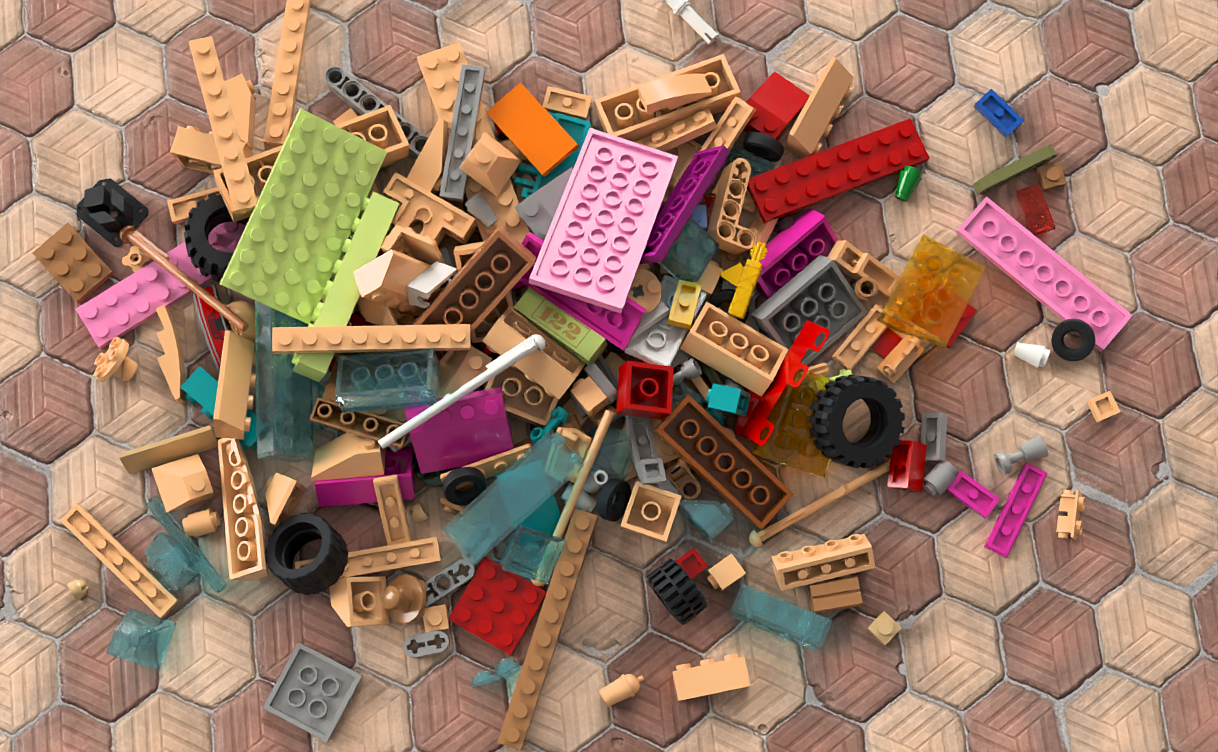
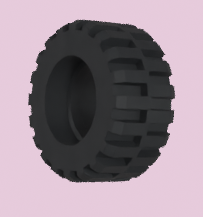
(197, 229)
(883, 428)

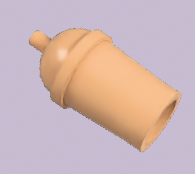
(621, 689)

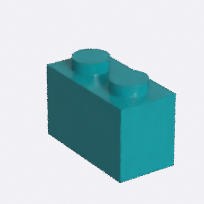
(728, 400)

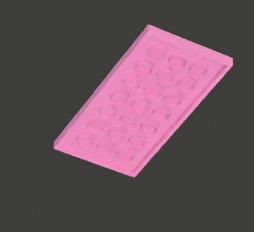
(604, 220)

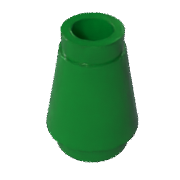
(907, 183)

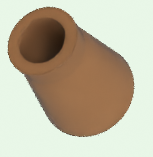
(867, 285)

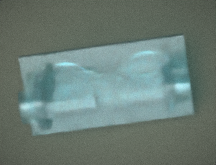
(758, 166)

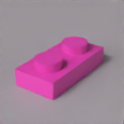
(973, 494)

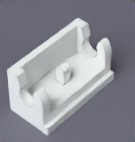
(429, 282)

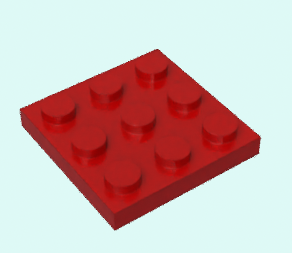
(497, 606)

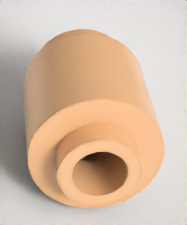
(201, 523)

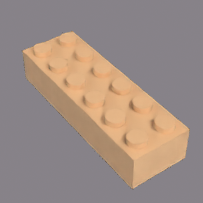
(626, 117)

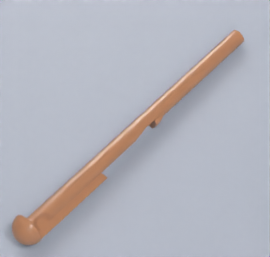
(130, 234)

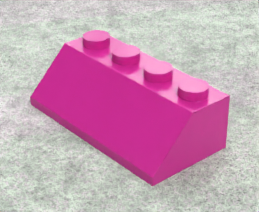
(794, 250)
(362, 489)

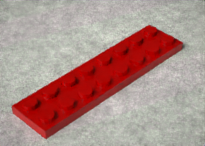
(836, 170)

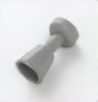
(1031, 450)

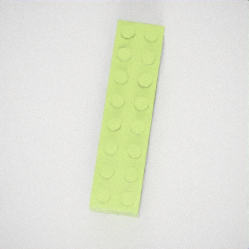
(343, 292)

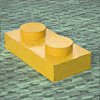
(684, 304)

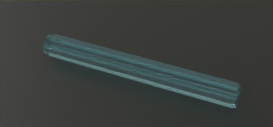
(186, 544)

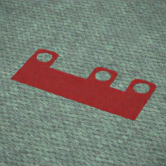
(784, 376)

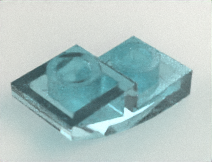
(502, 670)

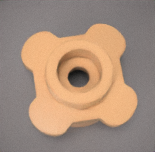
(140, 263)

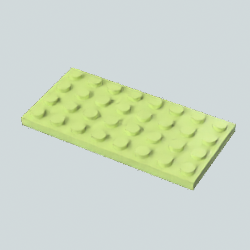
(303, 216)

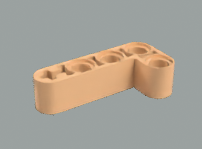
(735, 178)

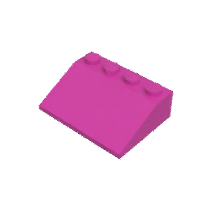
(463, 432)

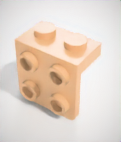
(412, 244)

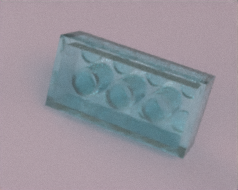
(387, 380)

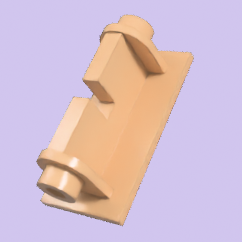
(901, 358)
(1070, 524)

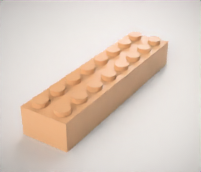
(375, 127)

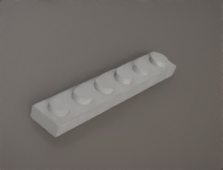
(462, 131)

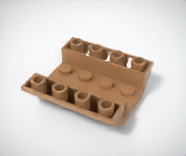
(368, 424)

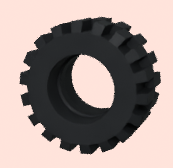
(677, 591)

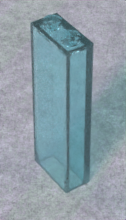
(514, 496)

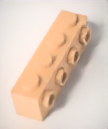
(823, 561)

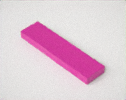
(1015, 510)

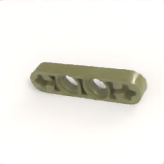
(1015, 169)

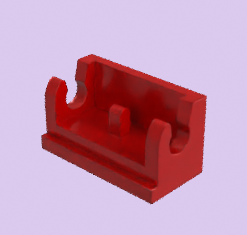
(907, 466)

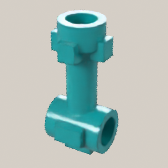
(559, 416)

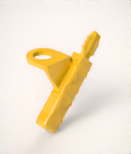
(745, 280)

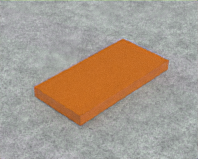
(532, 129)

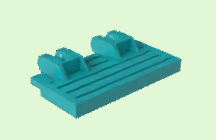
(578, 131)

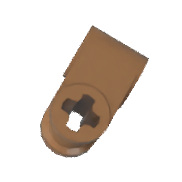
(681, 477)

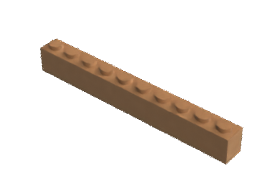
(547, 630)

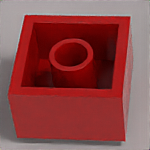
(645, 390)

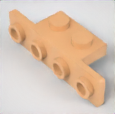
(495, 464)

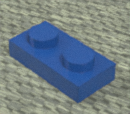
(998, 113)

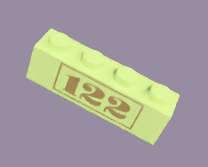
(561, 326)

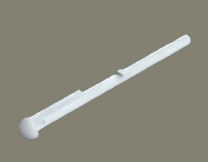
(494, 368)

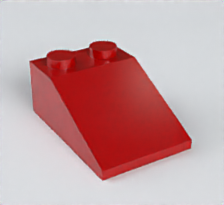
(776, 106)

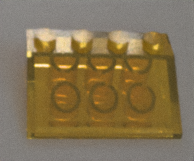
(931, 292)
(791, 439)

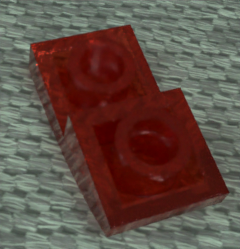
(1035, 210)

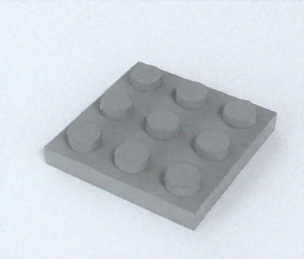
(313, 692)

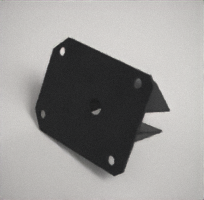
(104, 199)

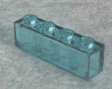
(780, 616)

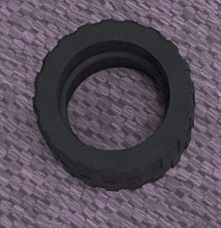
(287, 541)

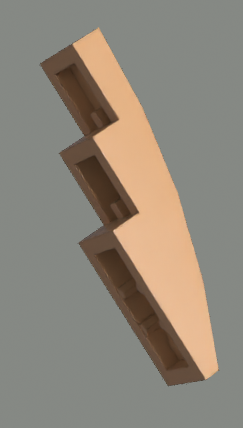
(173, 360)

